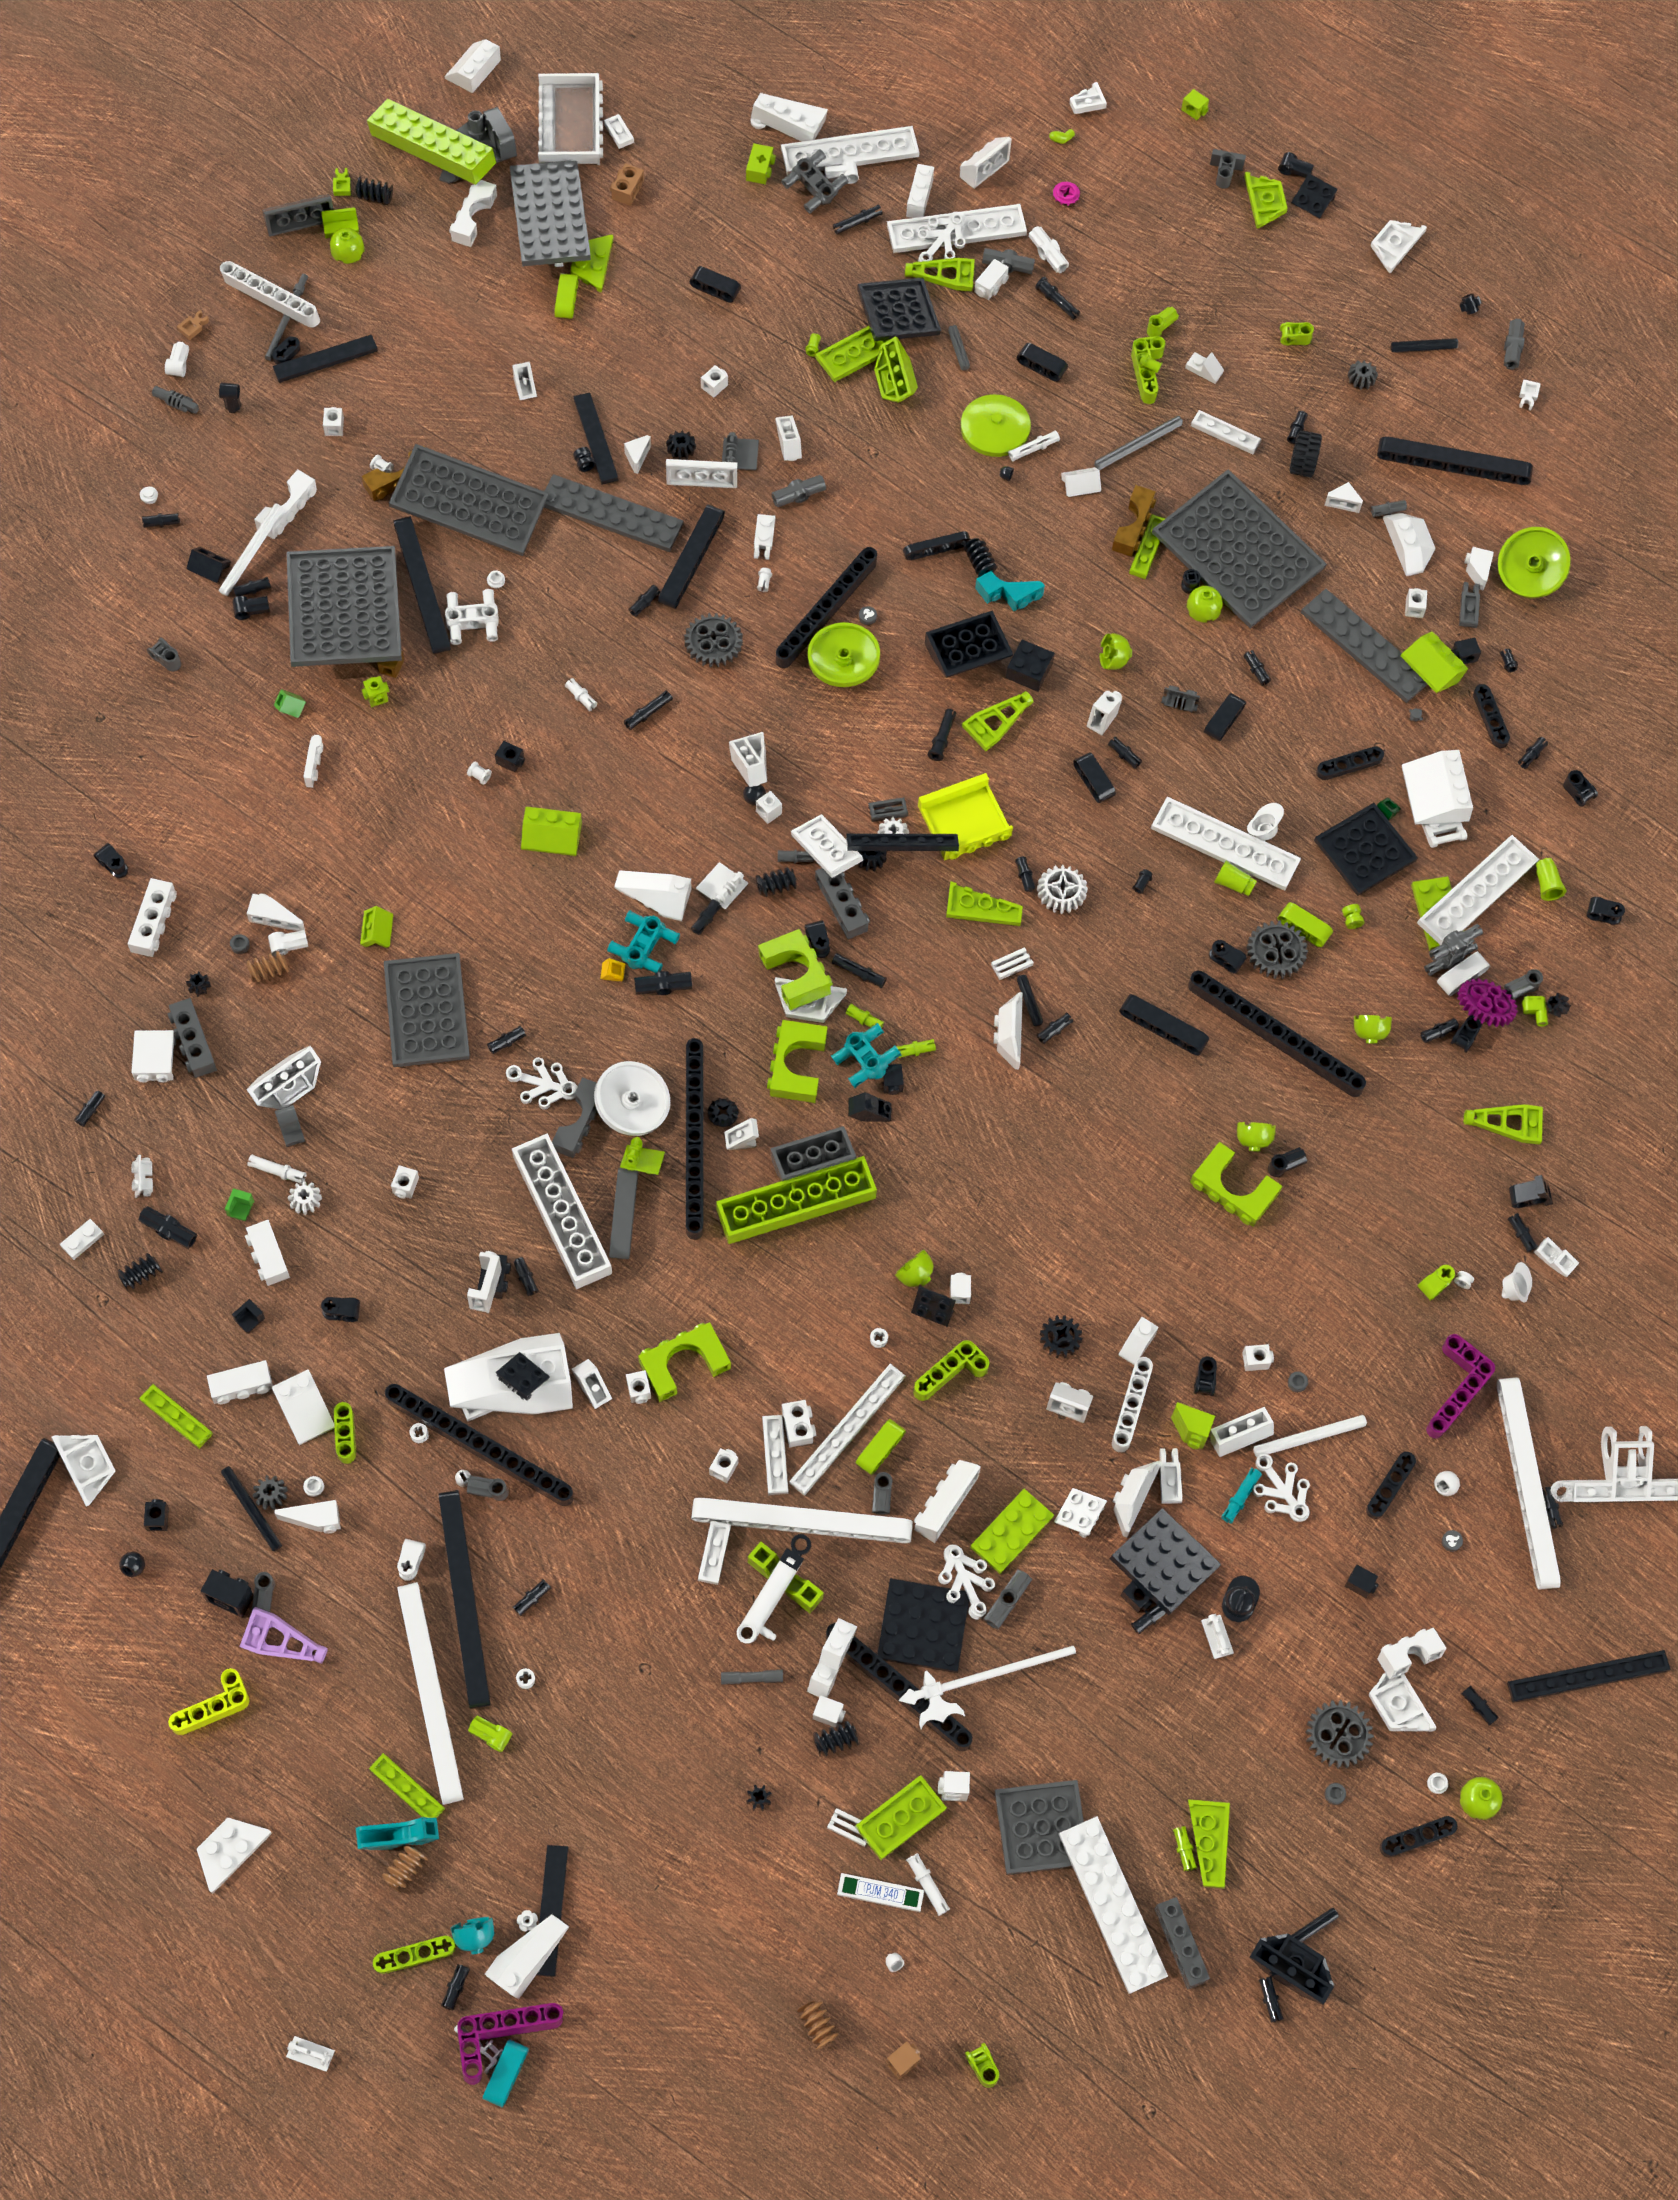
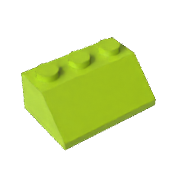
(1434, 662)
(551, 831)

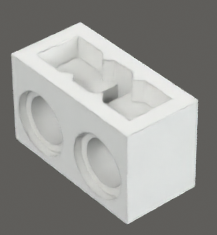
(793, 1423)
(954, 1786)

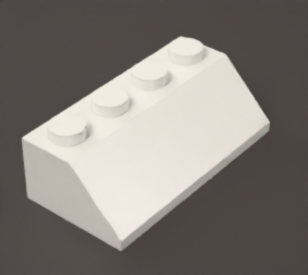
(947, 1499)

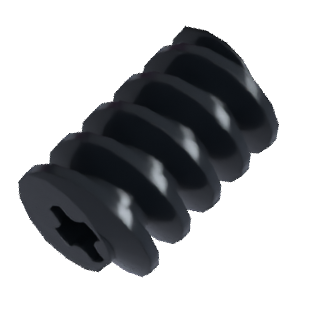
(373, 191)
(979, 556)
(776, 881)
(139, 1271)
(835, 1738)

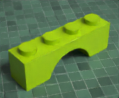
(799, 1589)

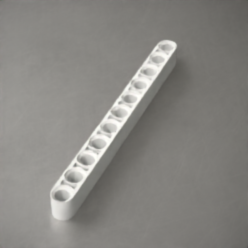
(1528, 1483)
(802, 1520)
(430, 1693)

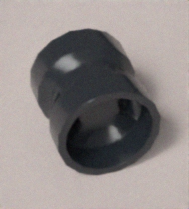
(584, 459)
(1190, 580)

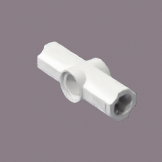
(1048, 249)

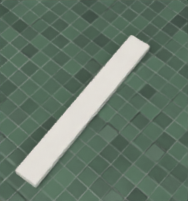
(847, 1429)

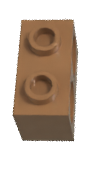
(627, 184)
(903, 2060)

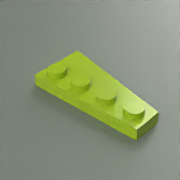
(1210, 1830)

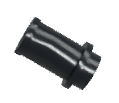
(1510, 663)
(1141, 883)

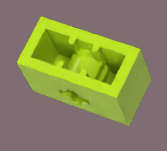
(759, 164)

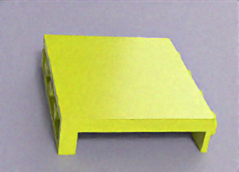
(966, 811)

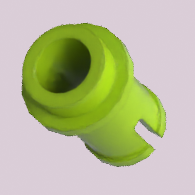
(812, 348)
(1150, 363)

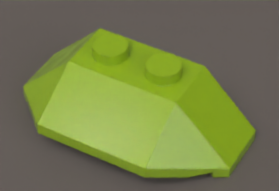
(895, 372)

